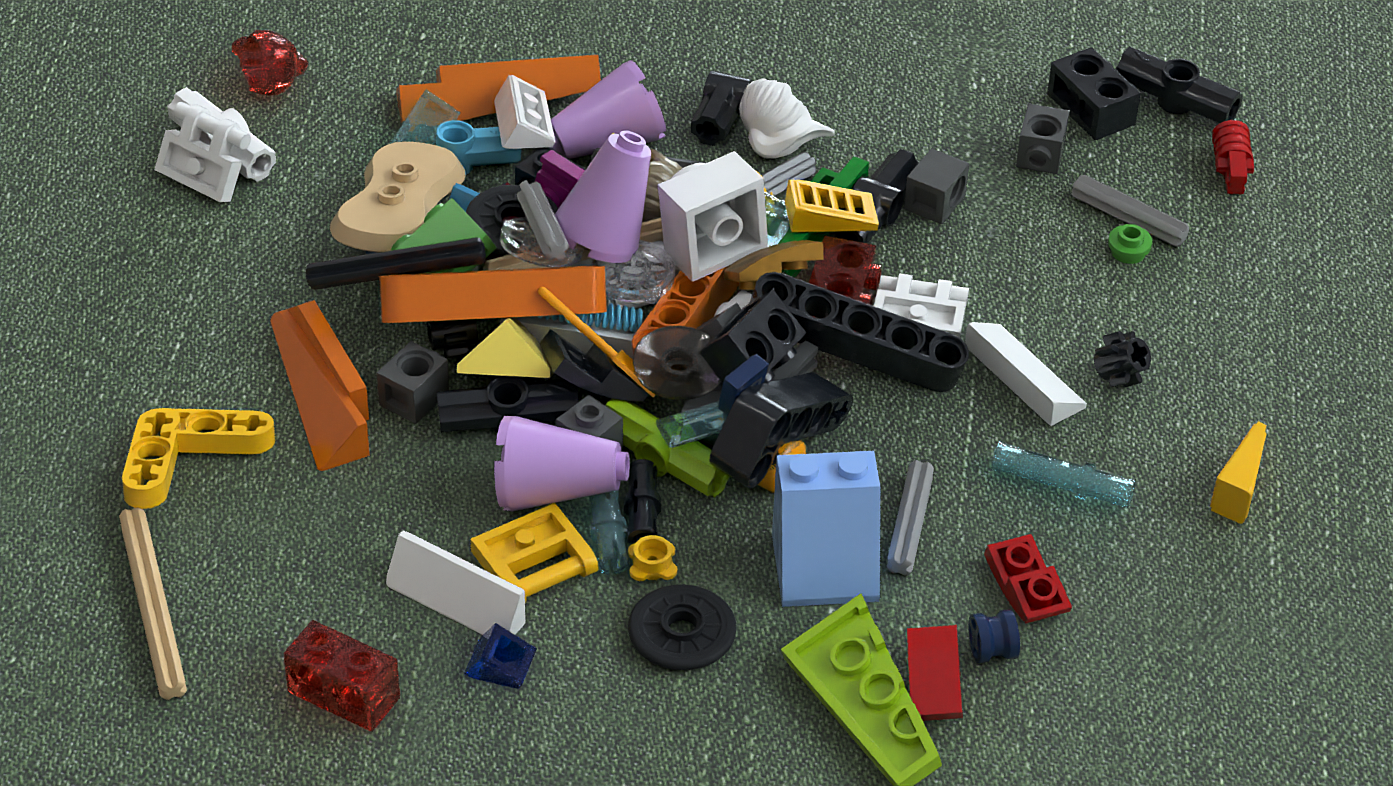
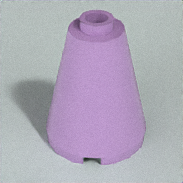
(608, 108)
(609, 200)
(553, 464)

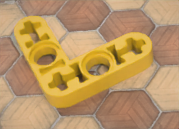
(234, 434)

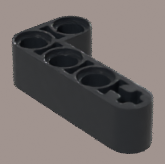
(773, 416)

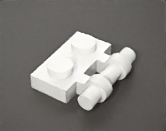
(196, 163)
(925, 302)

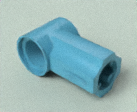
(475, 145)

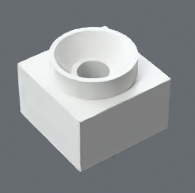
(713, 215)

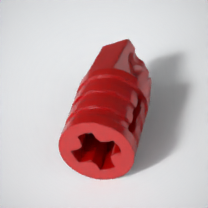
(1233, 154)

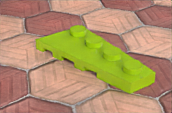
(862, 688)

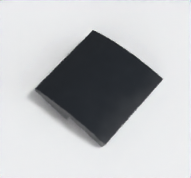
(590, 370)

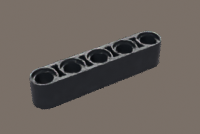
(880, 334)

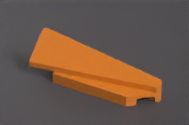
(475, 85)
(324, 386)

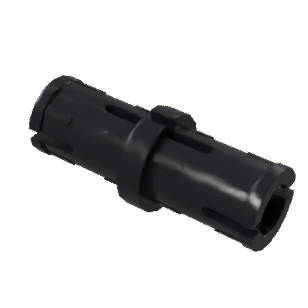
(642, 500)

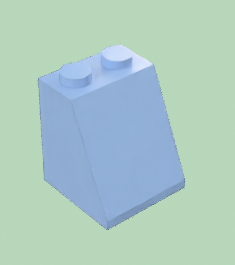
(827, 528)

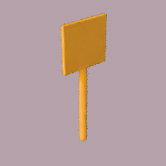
(621, 359)

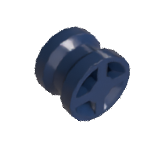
(994, 636)

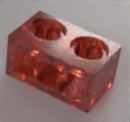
(847, 269)
(342, 675)

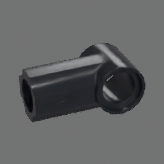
(718, 107)

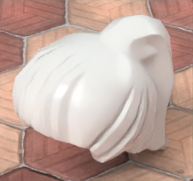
(777, 119)

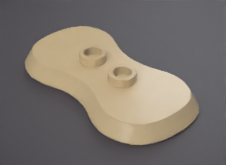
(398, 193)

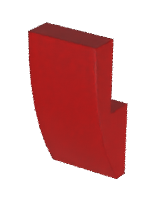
(1025, 580)
(935, 672)

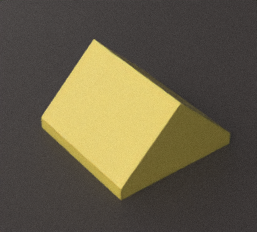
(507, 352)

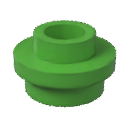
(1129, 243)

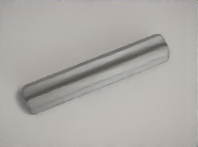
(1130, 210)
(542, 221)
(910, 517)

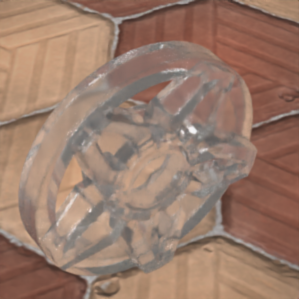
(530, 250)
(639, 273)

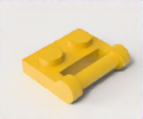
(531, 542)

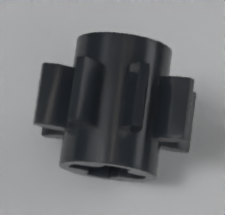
(452, 336)
(1122, 359)

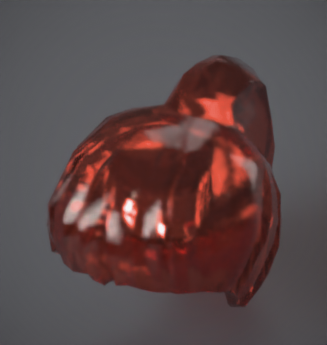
(269, 61)

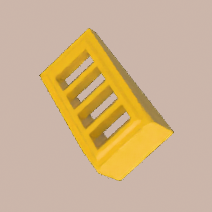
(817, 205)
(1238, 477)

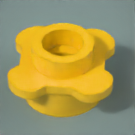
(652, 559)

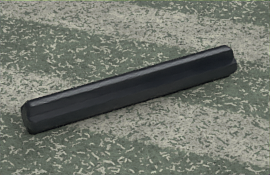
(395, 262)

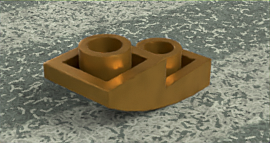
(784, 256)

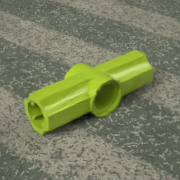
(685, 462)

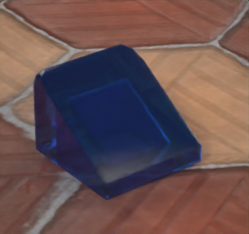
(500, 658)

